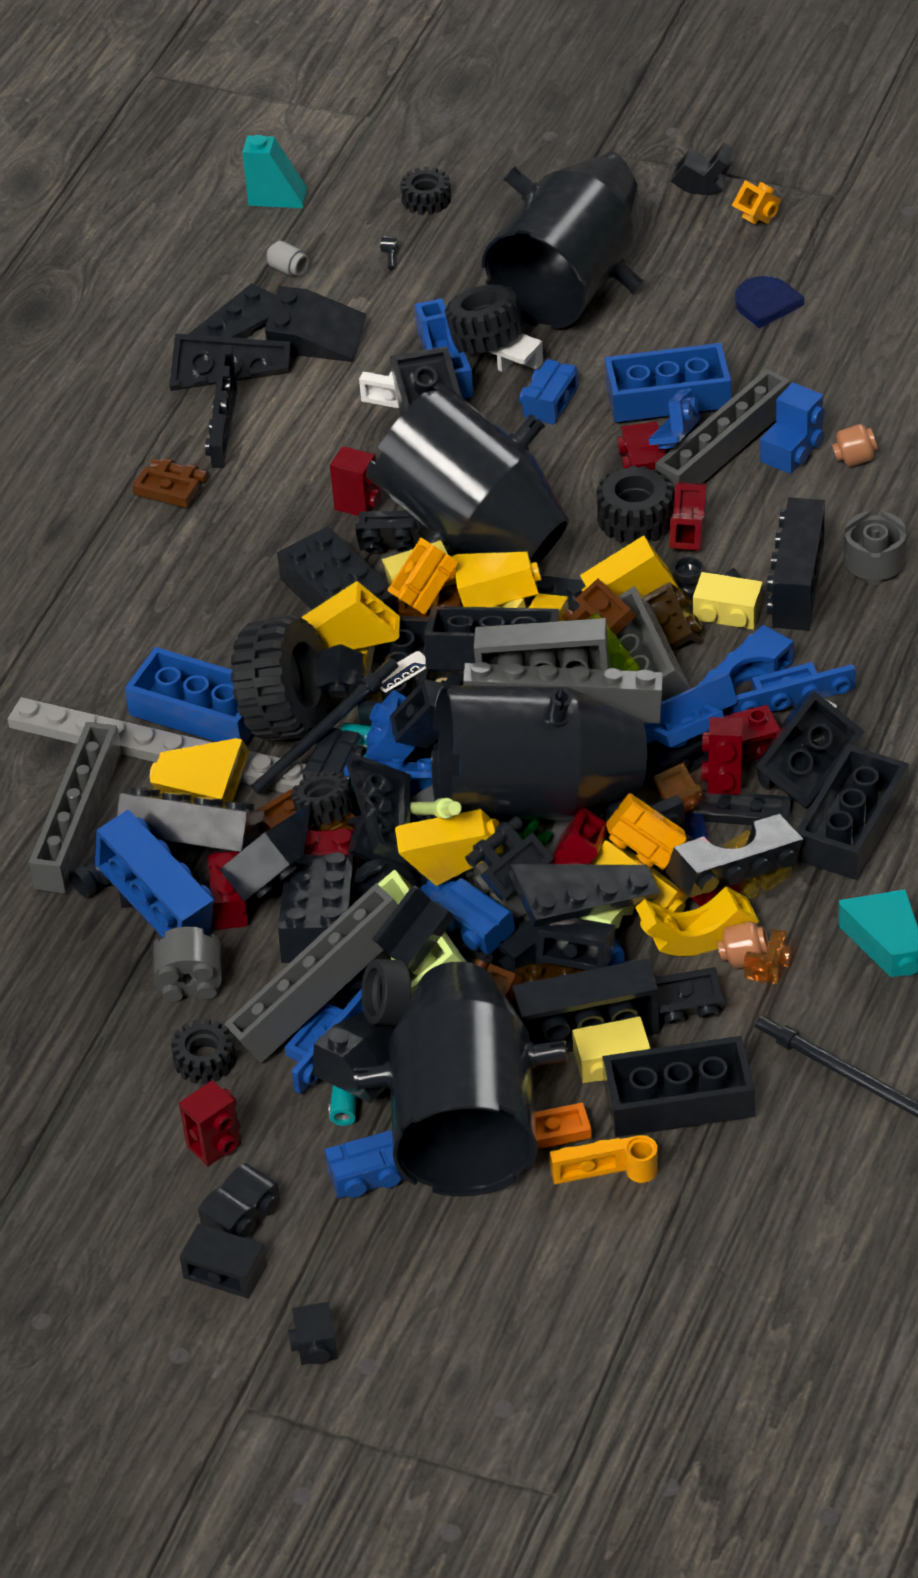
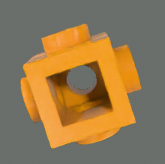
(757, 202)

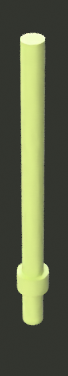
(442, 808)

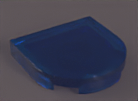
(766, 299)

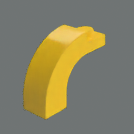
(697, 929)

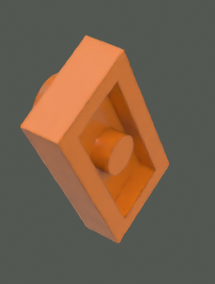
(562, 1125)

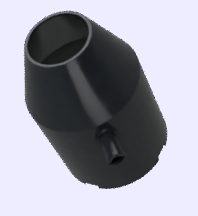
(565, 240)
(469, 478)
(534, 751)
(461, 1084)

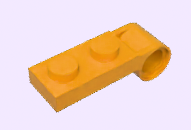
(634, 1154)

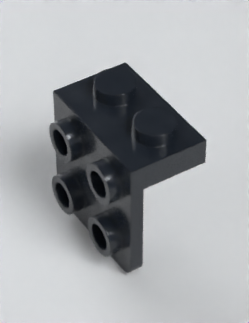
(387, 531)

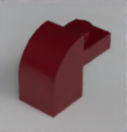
(689, 516)

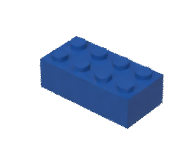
(646, 381)
(186, 696)
(151, 876)

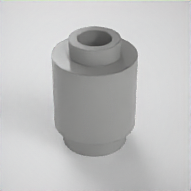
(288, 259)

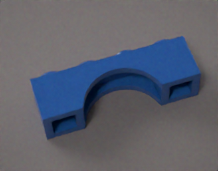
(435, 333)
(758, 655)

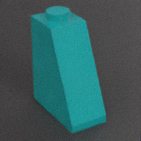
(271, 175)
(883, 929)

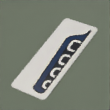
(407, 668)

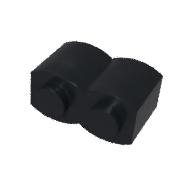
(240, 1201)

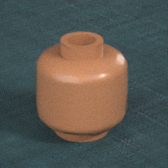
(855, 445)
(739, 940)

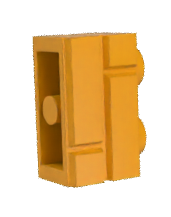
(423, 576)
(645, 832)

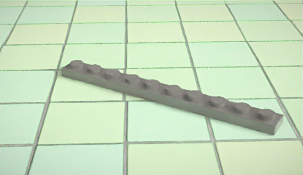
(134, 739)

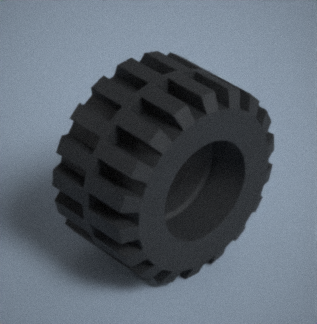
(484, 318)
(634, 504)

